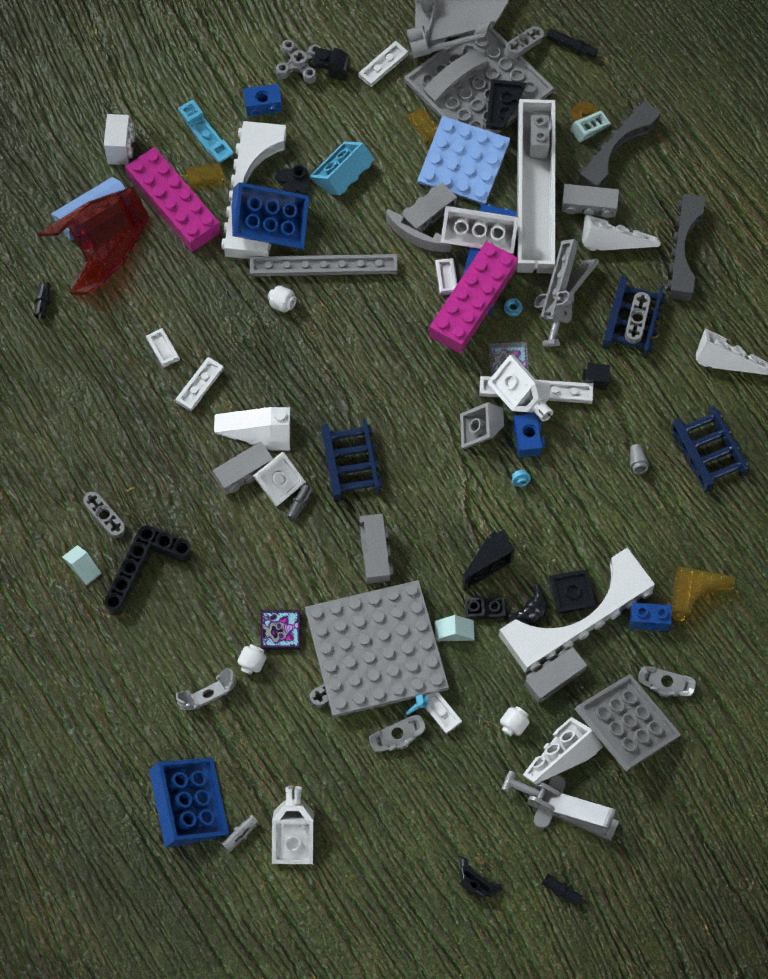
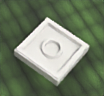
(279, 479)

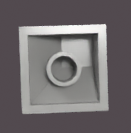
(480, 424)

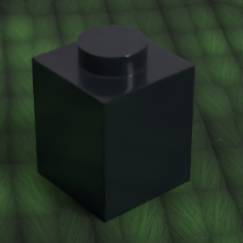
(597, 374)

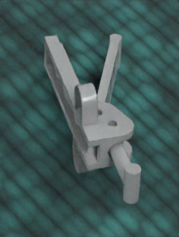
(557, 302)
(551, 802)

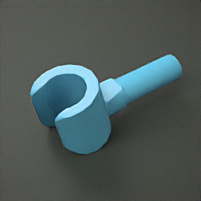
(421, 702)

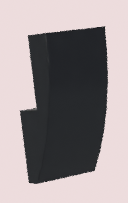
(485, 608)

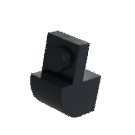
(335, 61)

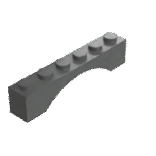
(641, 122)
(682, 280)

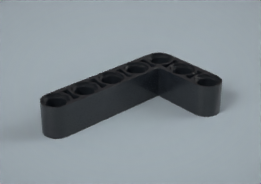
(139, 563)

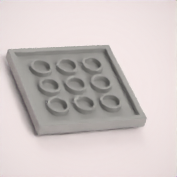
(627, 722)

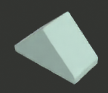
(82, 565)
(454, 629)

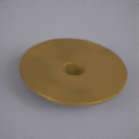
(583, 110)

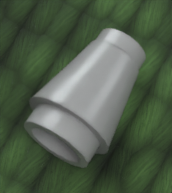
(638, 460)

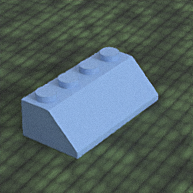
(109, 186)

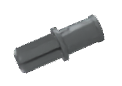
(299, 503)

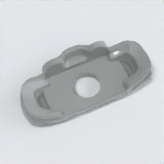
(681, 685)
(411, 728)

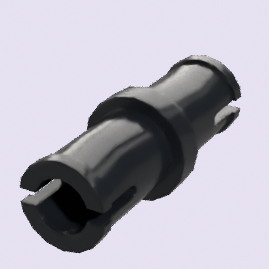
(42, 300)
(561, 889)

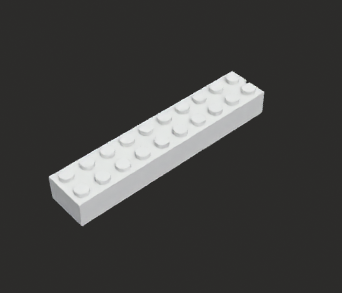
(535, 193)

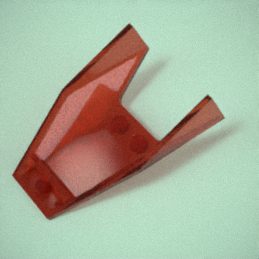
(105, 234)

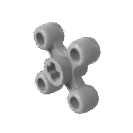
(298, 62)

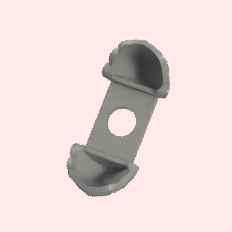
(224, 685)

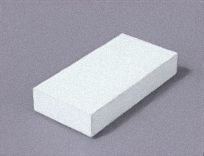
(446, 276)
(162, 348)

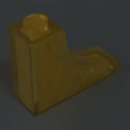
(693, 584)

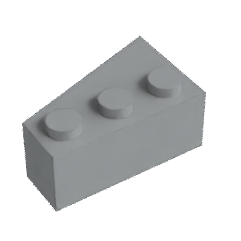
(374, 549)

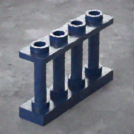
(620, 305)
(698, 462)
(336, 471)

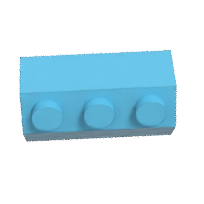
(342, 167)

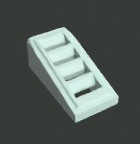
(582, 133)

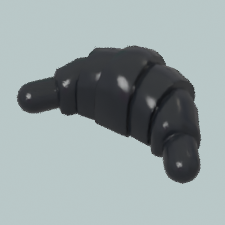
(533, 609)
(474, 883)

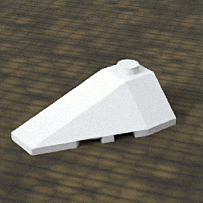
(258, 425)
(571, 746)

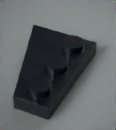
(502, 102)

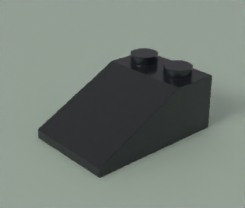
(492, 556)

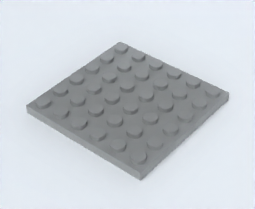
(470, 96)
(376, 648)

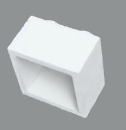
(118, 139)

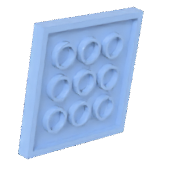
(464, 160)

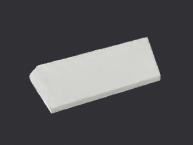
(476, 227)

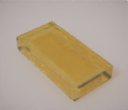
(423, 125)
(204, 175)

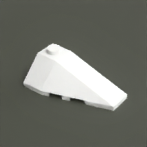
(603, 236)
(718, 354)

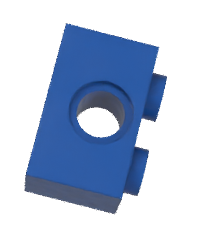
(266, 93)
(526, 445)
(650, 617)

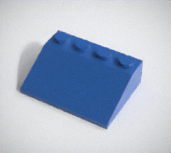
(269, 215)
(188, 801)

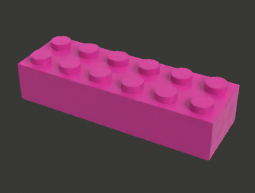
(173, 199)
(473, 297)

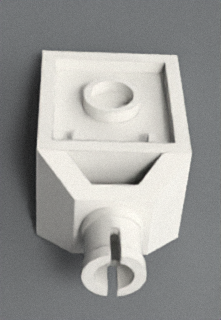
(520, 389)
(292, 830)

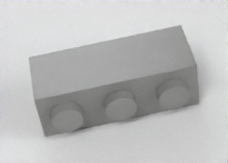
(590, 200)
(429, 208)
(241, 468)
(555, 674)

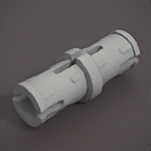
(240, 833)

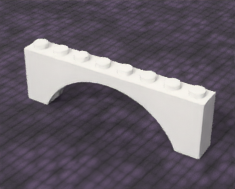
(256, 144)
(535, 645)

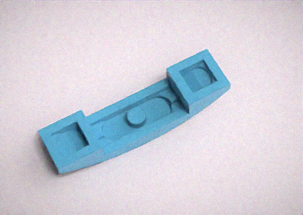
(204, 132)

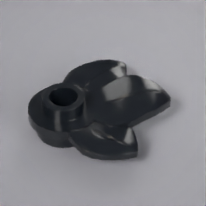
(291, 181)

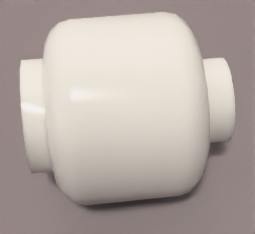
(282, 298)
(251, 659)
(514, 721)

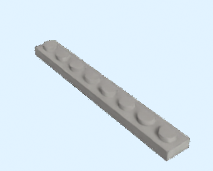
(323, 265)

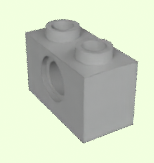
(539, 136)

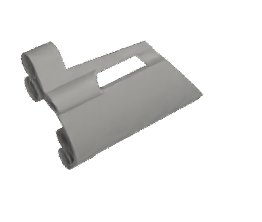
(451, 18)

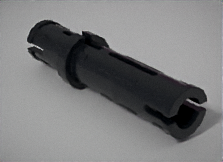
(576, 45)

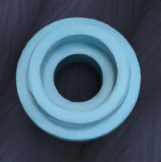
(513, 303)
(521, 478)

